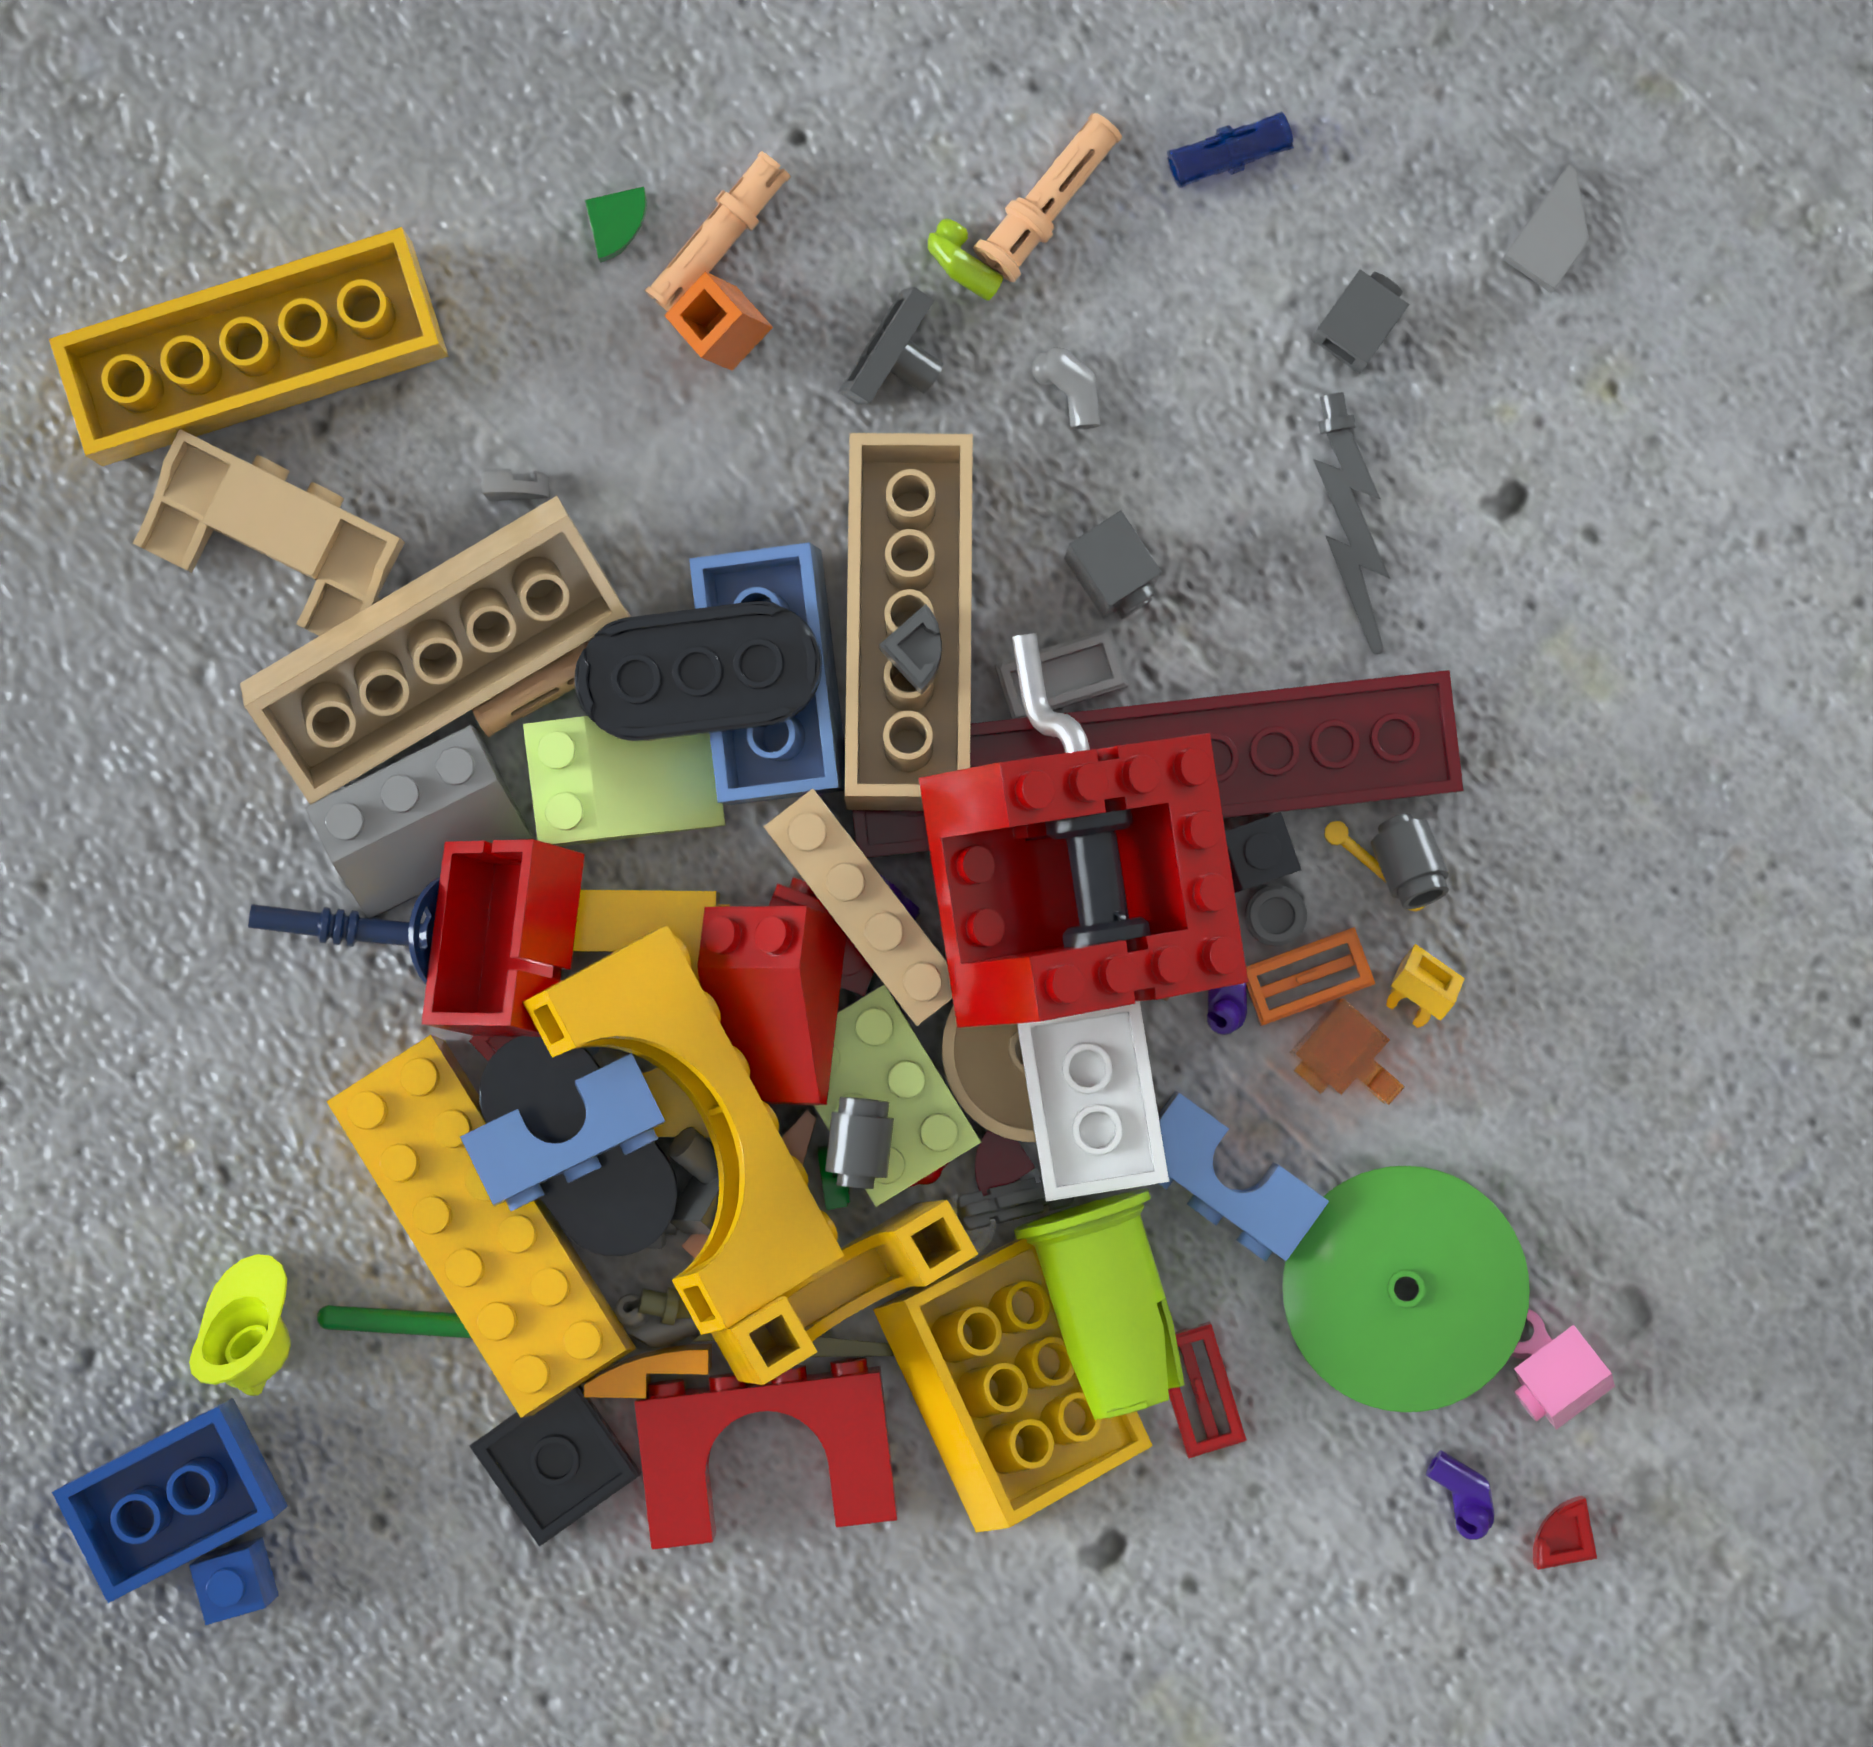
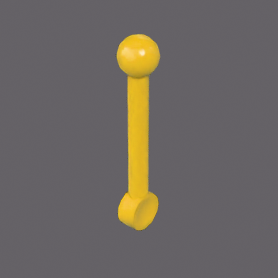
(1337, 834)

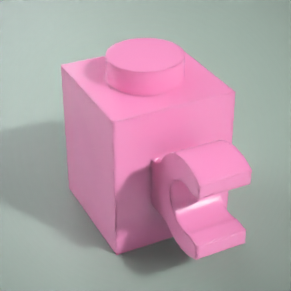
(1558, 1374)

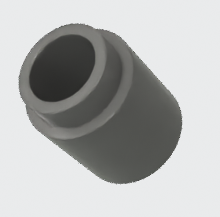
(1410, 861)
(859, 1142)

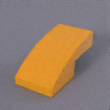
(632, 1375)

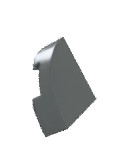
(916, 648)

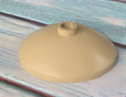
(989, 1077)

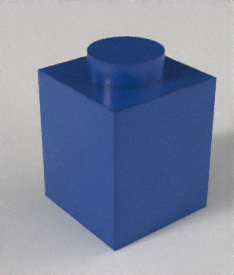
(234, 1581)

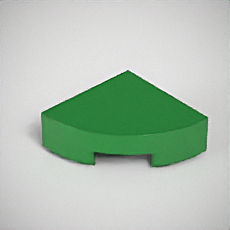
(616, 220)
(834, 1195)

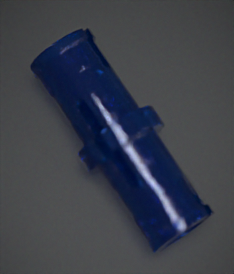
(1230, 149)

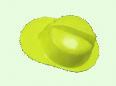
(243, 1327)

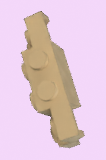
(255, 506)

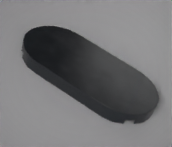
(698, 671)
(610, 1209)

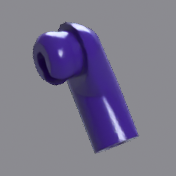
(1227, 1008)
(1470, 1495)

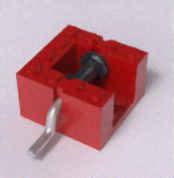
(1108, 908)

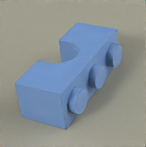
(516, 1162)
(1270, 1213)

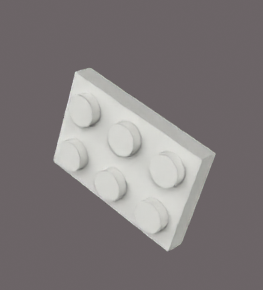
(1093, 1102)

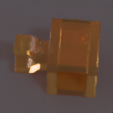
(1342, 1050)

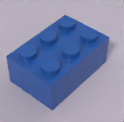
(170, 1500)

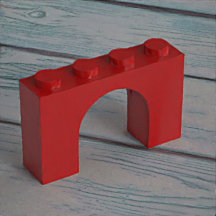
(839, 1406)

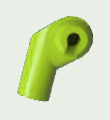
(958, 264)

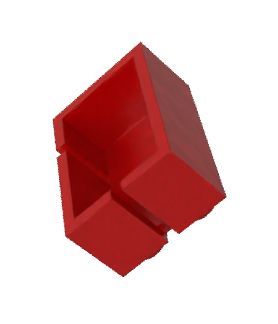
(500, 933)

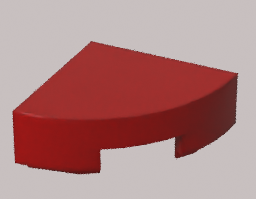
(1565, 1536)

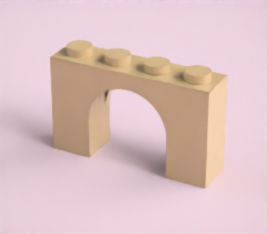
(863, 905)

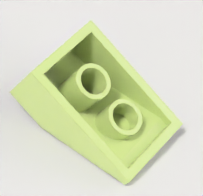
(614, 788)

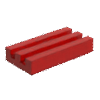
(1214, 1440)

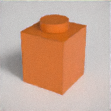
(718, 321)

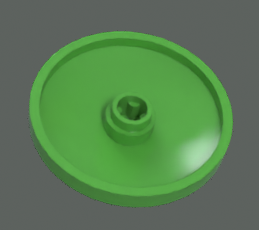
(1466, 1303)

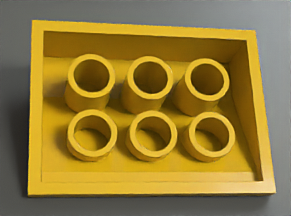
(1001, 1388)

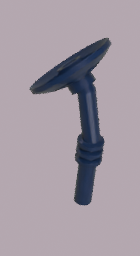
(354, 928)

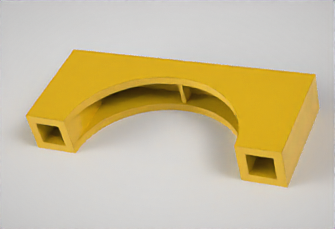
(766, 1220)

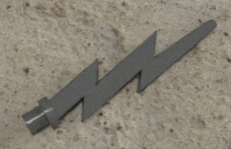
(1339, 488)

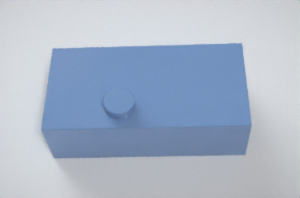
(809, 747)

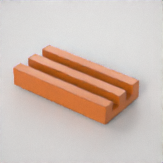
(1355, 958)

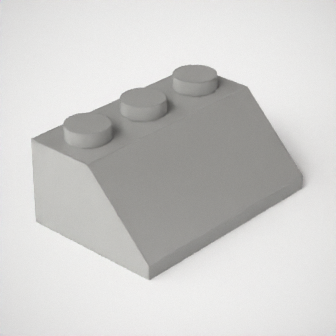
(393, 824)

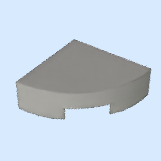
(503, 485)

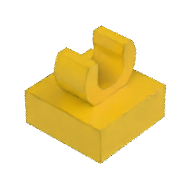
(1427, 984)

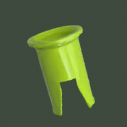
(1109, 1302)

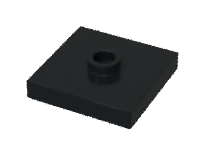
(555, 1463)

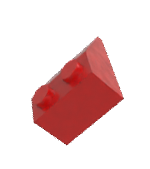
(776, 993)

